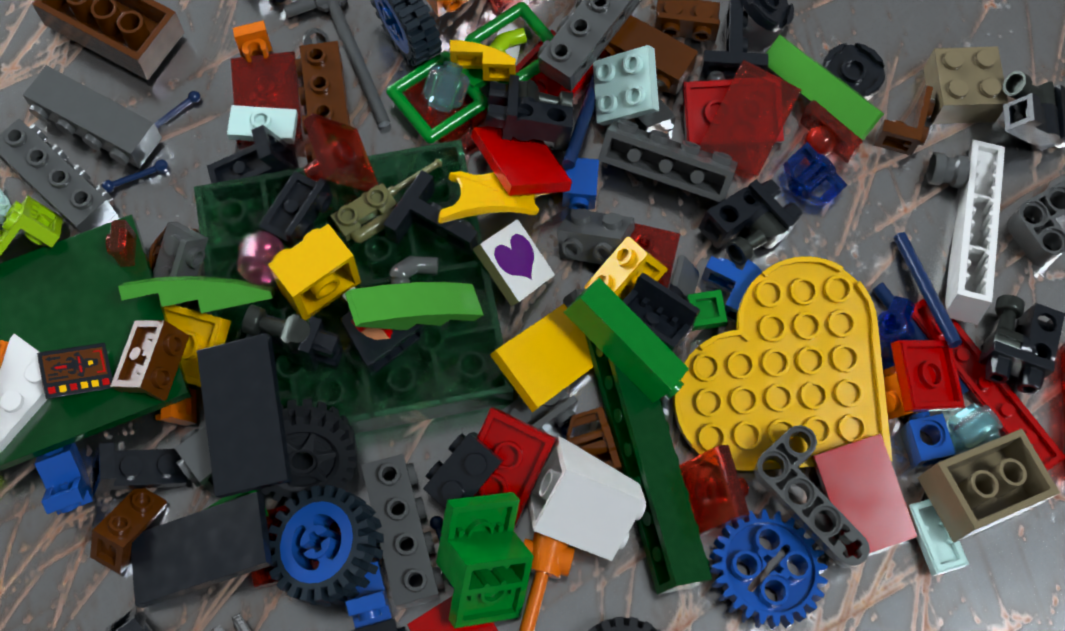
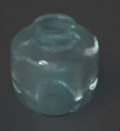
(446, 86)
(973, 427)

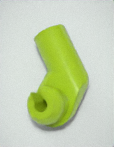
(509, 39)

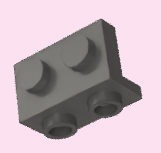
(592, 235)

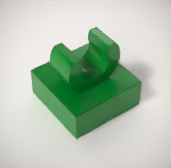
(711, 309)

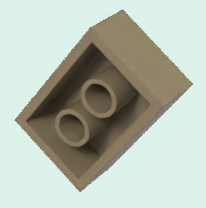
(987, 485)

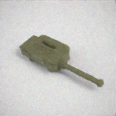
(370, 204)

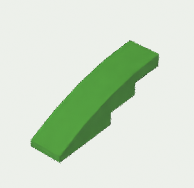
(823, 87)
(210, 292)
(412, 304)

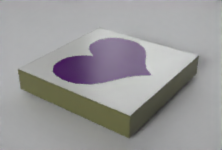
(514, 262)

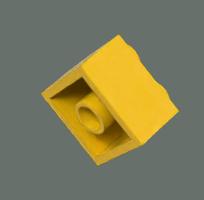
(315, 271)

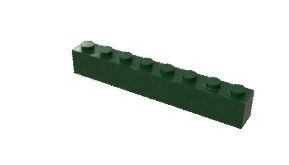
(650, 459)

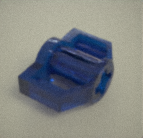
(824, 172)
(897, 325)

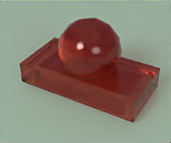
(828, 134)

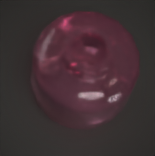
(254, 256)

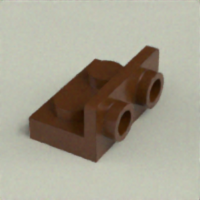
(688, 19)
(150, 359)

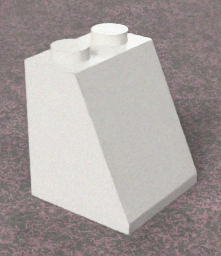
(585, 501)

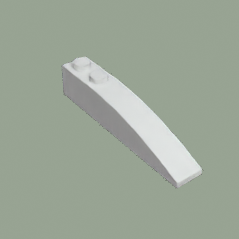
(975, 236)

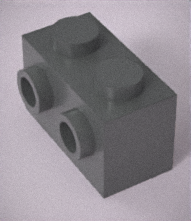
(196, 458)

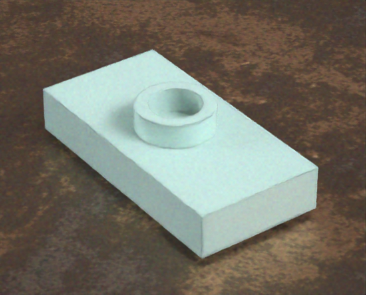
(278, 120)
(934, 540)

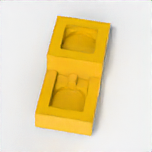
(471, 55)

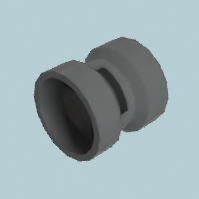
(948, 170)

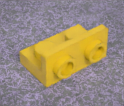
(625, 266)

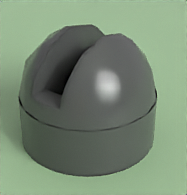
(320, 36)

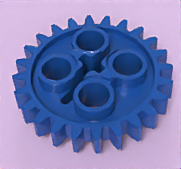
(793, 592)

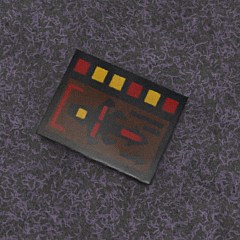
(75, 370)

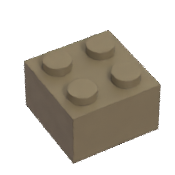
(965, 84)

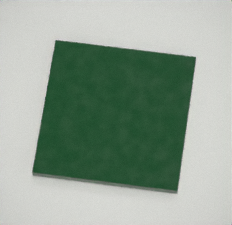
(73, 300)

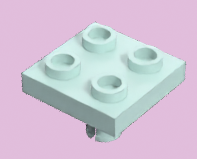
(626, 85)

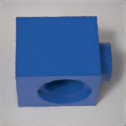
(583, 186)
(920, 453)

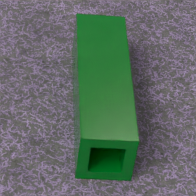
(627, 341)

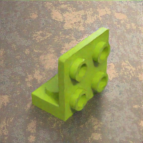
(37, 221)

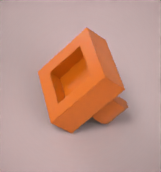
(252, 40)
(181, 412)

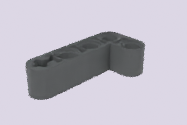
(1044, 226)
(816, 501)

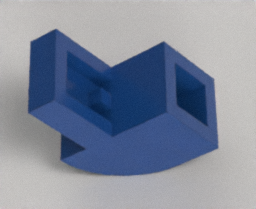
(726, 276)
(64, 480)
(372, 602)

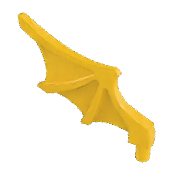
(485, 195)

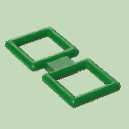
(479, 103)

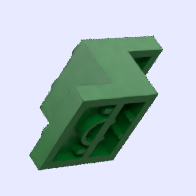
(484, 559)

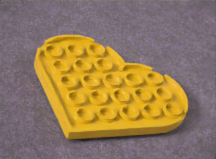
(797, 357)

